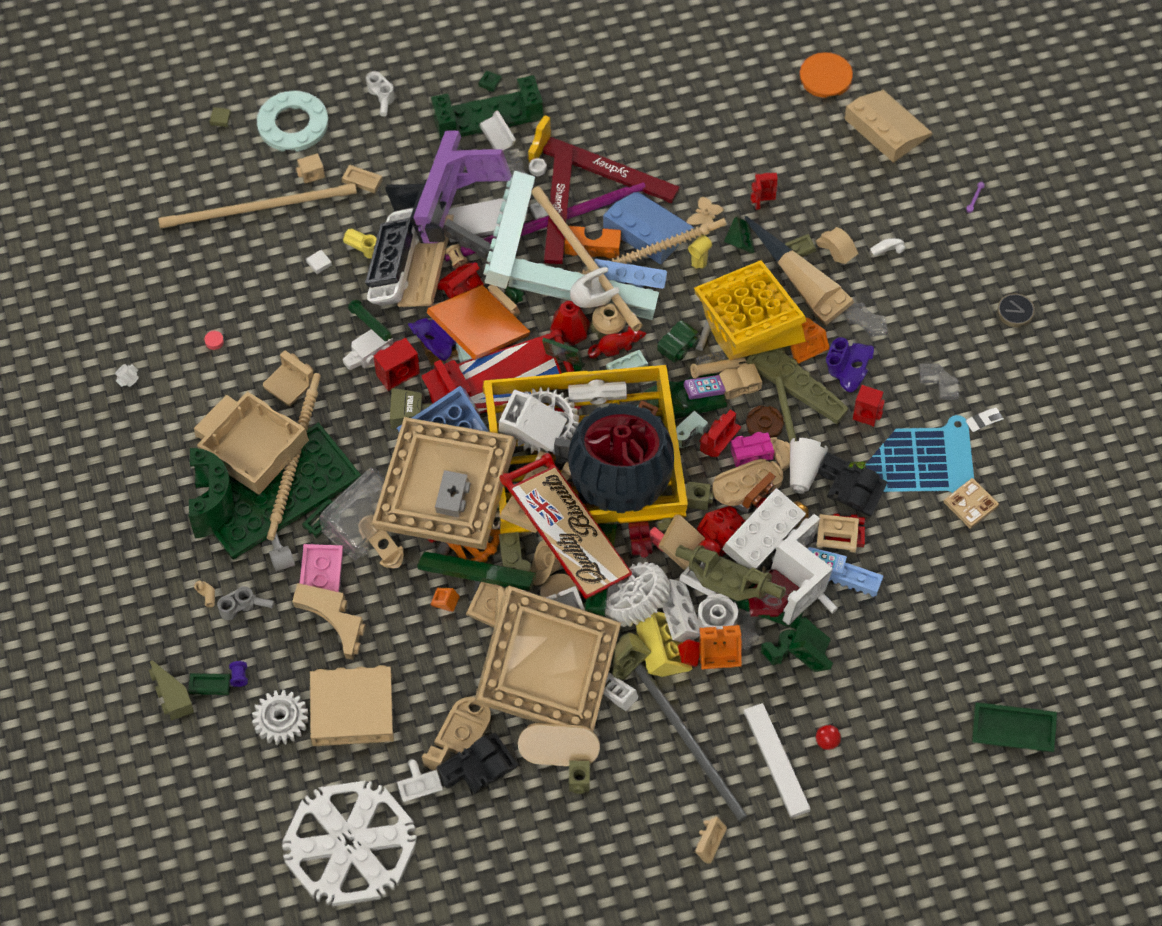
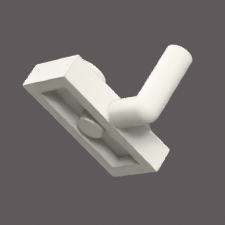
(418, 784)

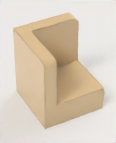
(435, 757)

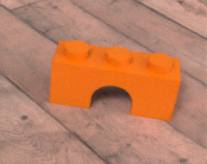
(606, 246)

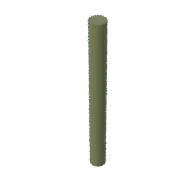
(785, 408)

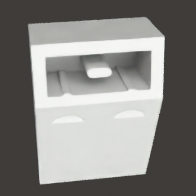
(531, 421)

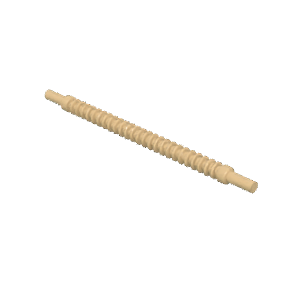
(703, 229)
(306, 413)

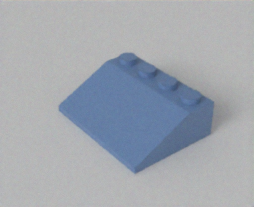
(644, 223)
(454, 410)

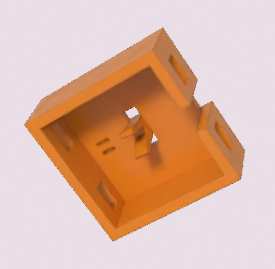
(720, 652)

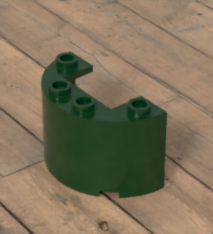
(210, 513)

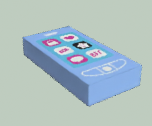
(834, 560)

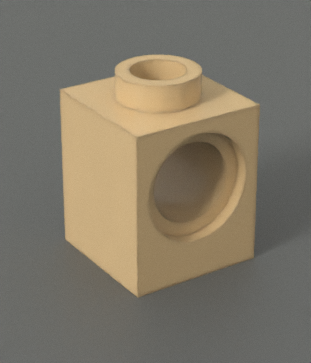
(310, 168)

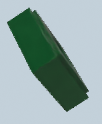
(490, 81)

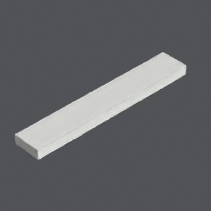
(776, 760)

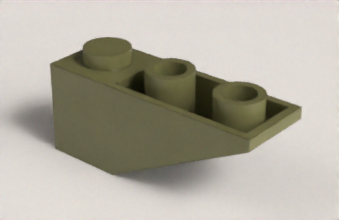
(173, 692)

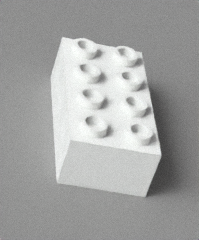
(764, 530)

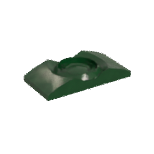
(683, 405)

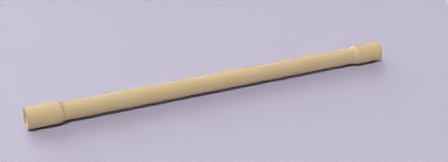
(543, 200)
(173, 220)

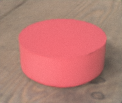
(214, 340)

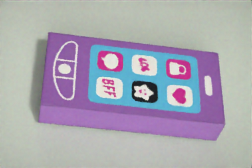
(704, 387)

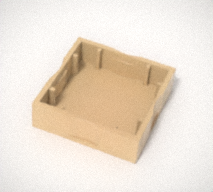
(254, 442)

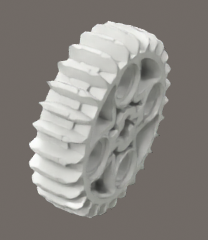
(569, 413)
(637, 595)

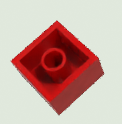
(396, 364)

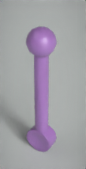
(970, 208)

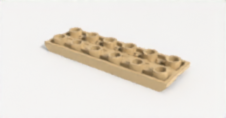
(424, 273)

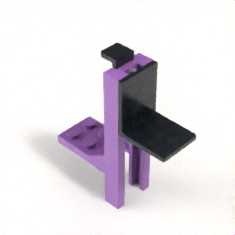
(433, 200)

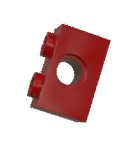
(868, 405)

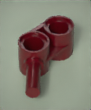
(640, 538)

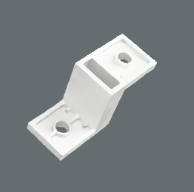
(801, 568)

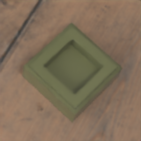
(220, 117)

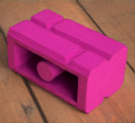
(751, 448)

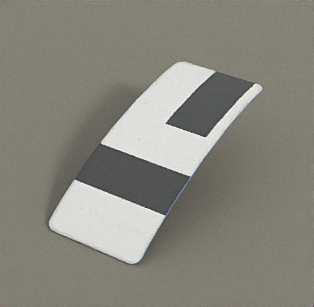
(984, 419)

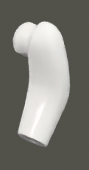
(888, 244)

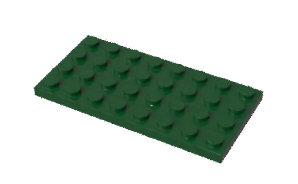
(319, 475)

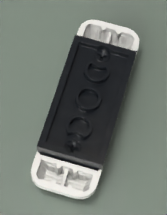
(391, 259)

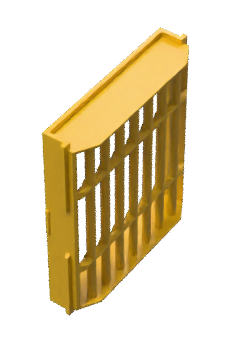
(665, 505)

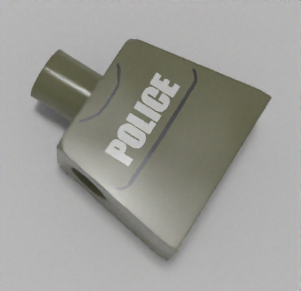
(405, 404)

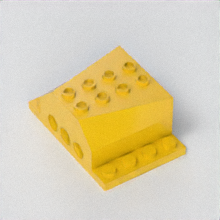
(750, 312)

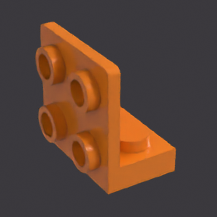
(815, 342)

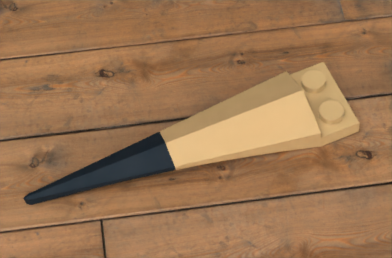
(819, 292)

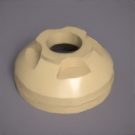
(606, 324)

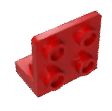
(720, 525)

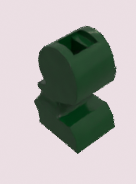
(777, 655)

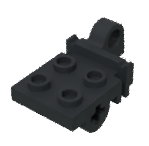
(854, 486)
(478, 764)

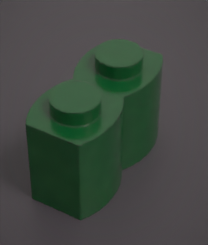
(678, 341)

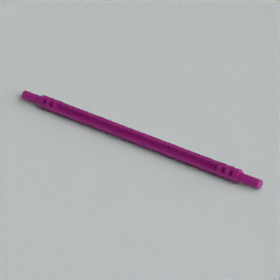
(572, 212)

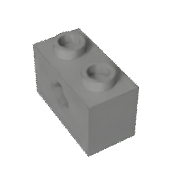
(451, 483)

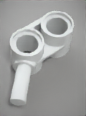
(382, 88)

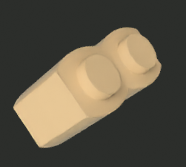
(741, 380)

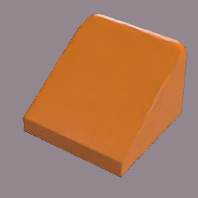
(445, 599)

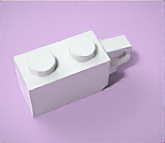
(364, 350)

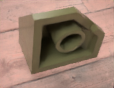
(628, 655)

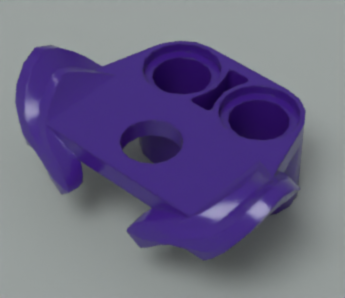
(442, 342)
(840, 362)

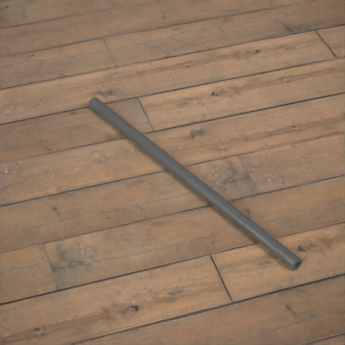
(689, 741)

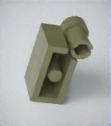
(511, 552)

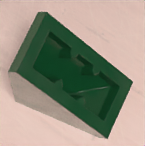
(740, 235)

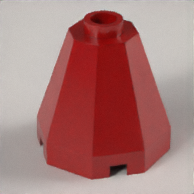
(571, 322)

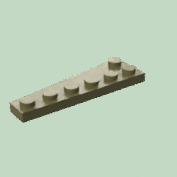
(799, 383)

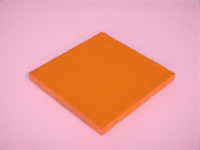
(478, 322)

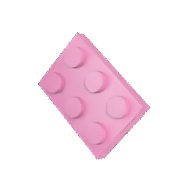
(322, 566)

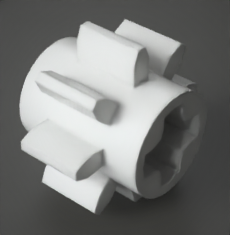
(126, 375)

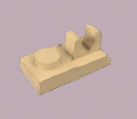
(710, 839)

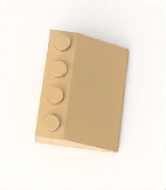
(886, 124)

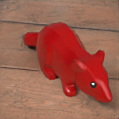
(613, 343)

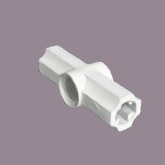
(597, 392)

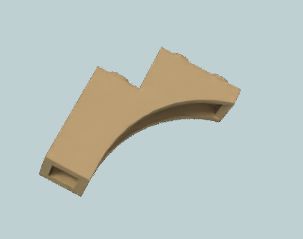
(330, 607)

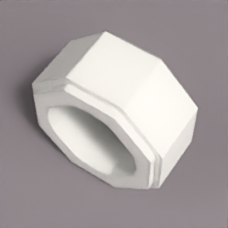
(537, 167)

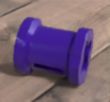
(238, 671)

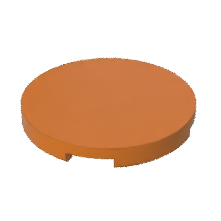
(826, 75)

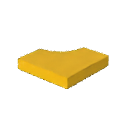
(542, 135)

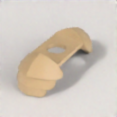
(391, 556)

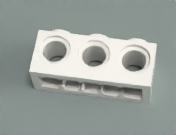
(680, 613)

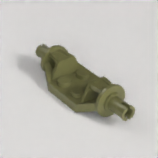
(727, 576)

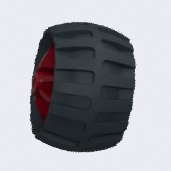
(621, 458)

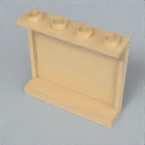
(351, 706)

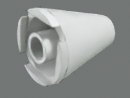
(805, 461)

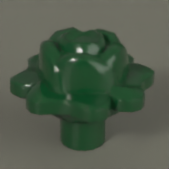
(514, 294)

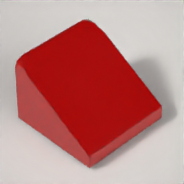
(689, 652)

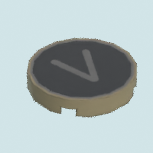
(1015, 310)

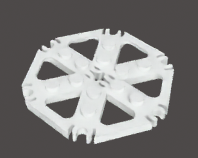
(341, 860)

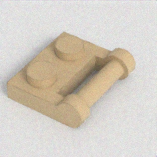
(837, 527)

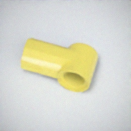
(361, 242)
(699, 251)

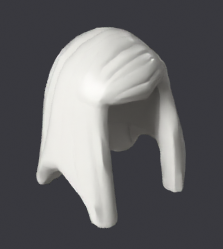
(588, 291)

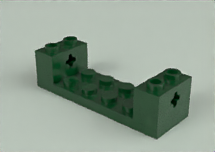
(515, 109)

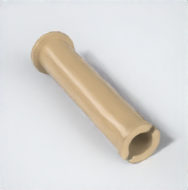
(715, 367)

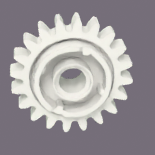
(282, 729)

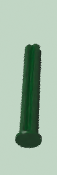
(356, 308)

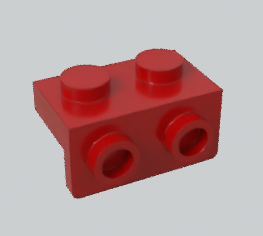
(764, 188)

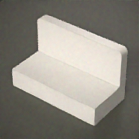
(498, 132)

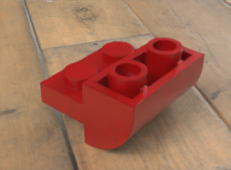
(719, 435)

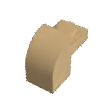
(839, 244)

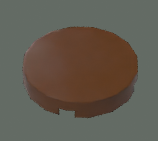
(765, 420)

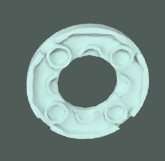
(300, 140)

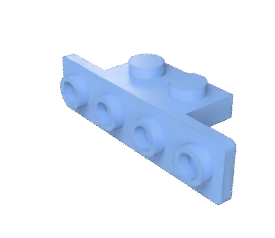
(633, 274)

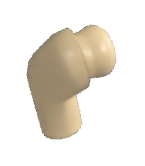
(207, 591)

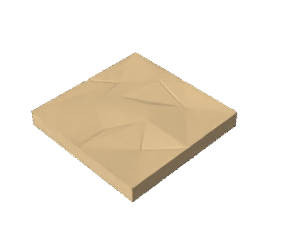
(416, 475)
(547, 661)

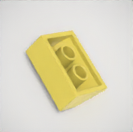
(664, 654)

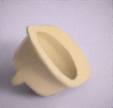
(544, 563)

